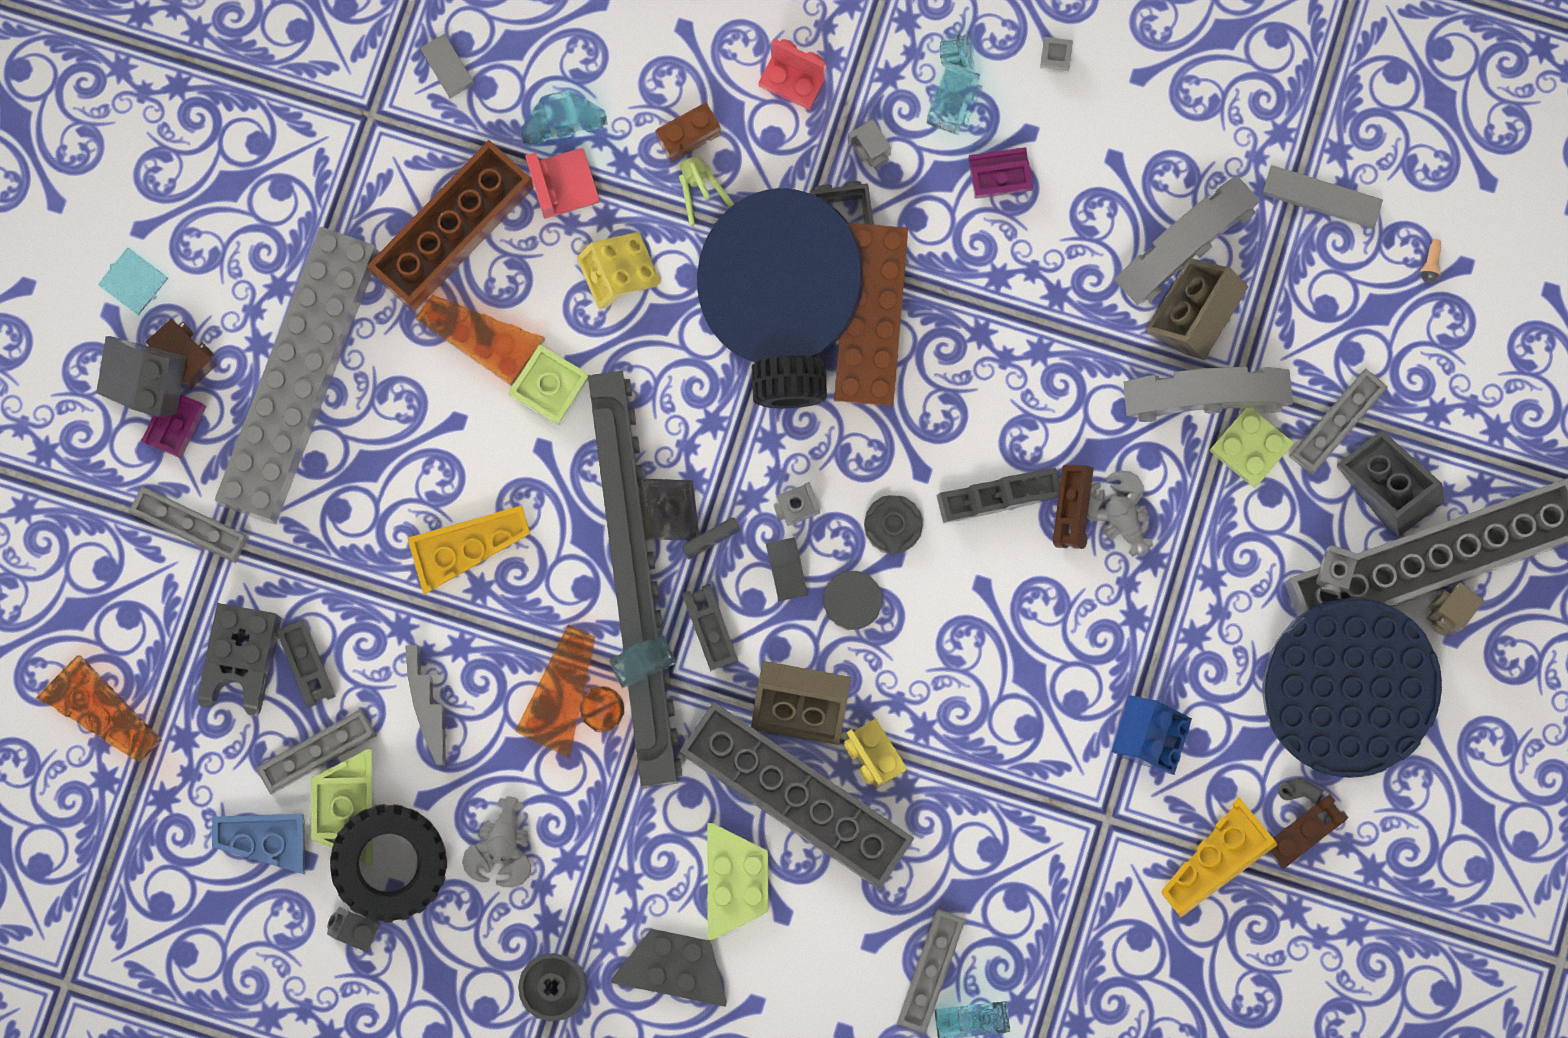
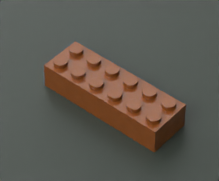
(451, 226)
(871, 341)

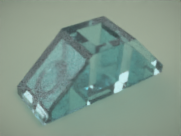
(561, 116)
(972, 1020)

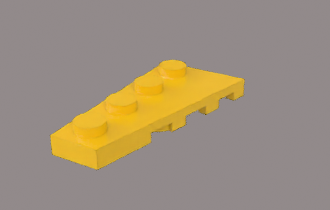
(458, 547)
(1226, 853)

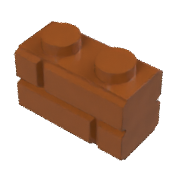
(688, 132)

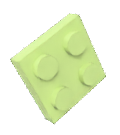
(548, 385)
(1251, 447)

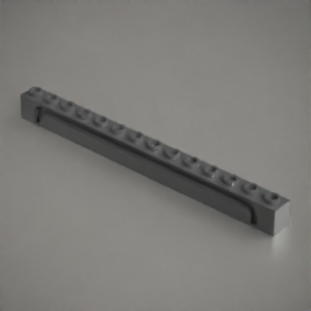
(632, 573)

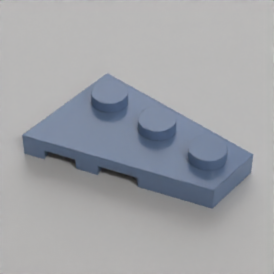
(265, 838)

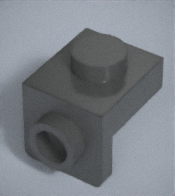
(352, 929)

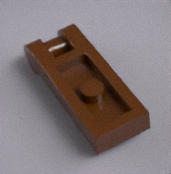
(1073, 506)
(1306, 831)

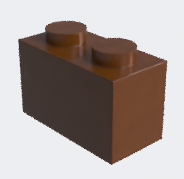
(178, 340)

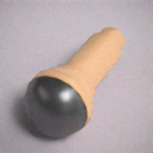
(1430, 271)

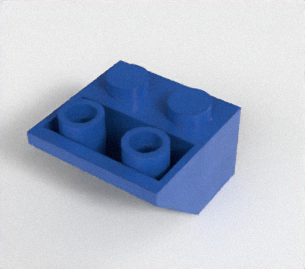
(1152, 734)

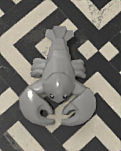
(1121, 511)
(500, 847)

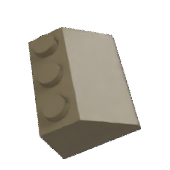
(1197, 307)
(800, 702)

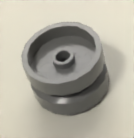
(535, 982)

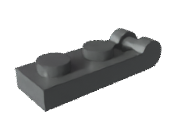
(710, 629)
(305, 662)

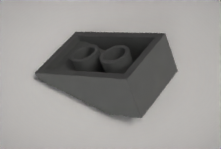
(141, 377)
(1392, 483)

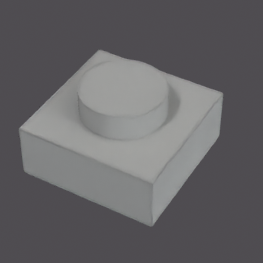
(1056, 54)

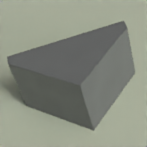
(786, 569)

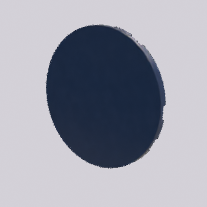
(780, 275)
(1351, 687)

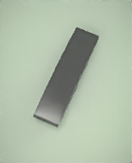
(999, 495)

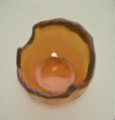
(602, 708)

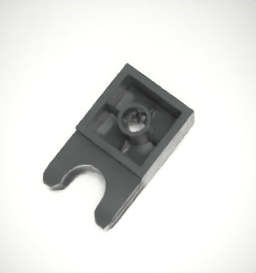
(244, 664)

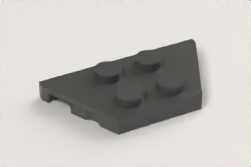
(673, 967)

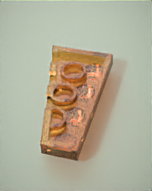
(489, 342)
(556, 701)
(94, 704)

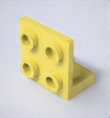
(617, 268)
(875, 752)

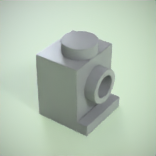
(870, 144)
(808, 508)
(1336, 557)

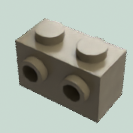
(1453, 609)

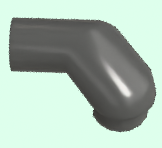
(1299, 788)

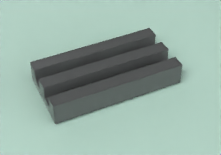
(711, 538)

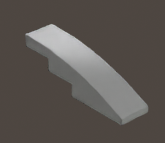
(429, 715)

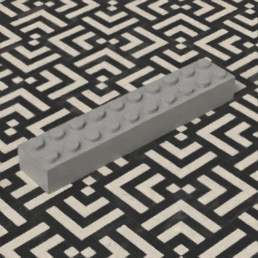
(297, 376)
(1449, 551)

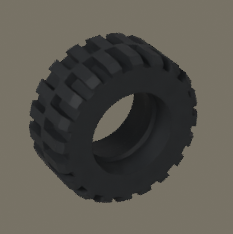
(396, 904)

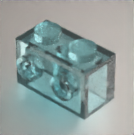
(953, 99)

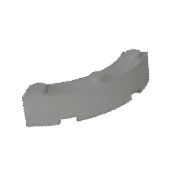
(1186, 239)
(1208, 391)

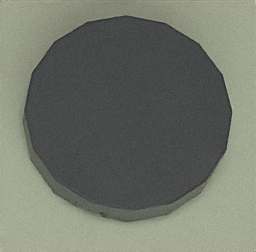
(893, 524)
(852, 600)

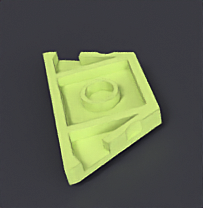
(341, 795)
(734, 881)

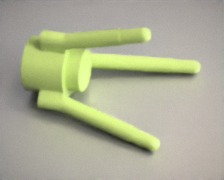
(695, 174)

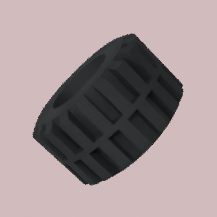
(789, 381)

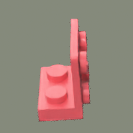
(794, 74)
(562, 182)

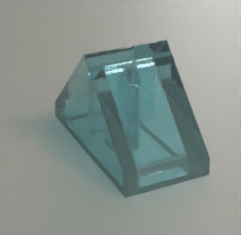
(642, 661)

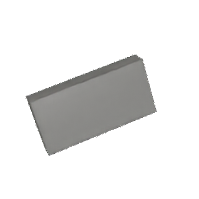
(447, 66)

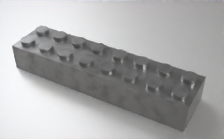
(796, 795)

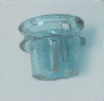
(958, 51)

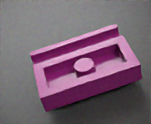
(1000, 173)
(175, 431)

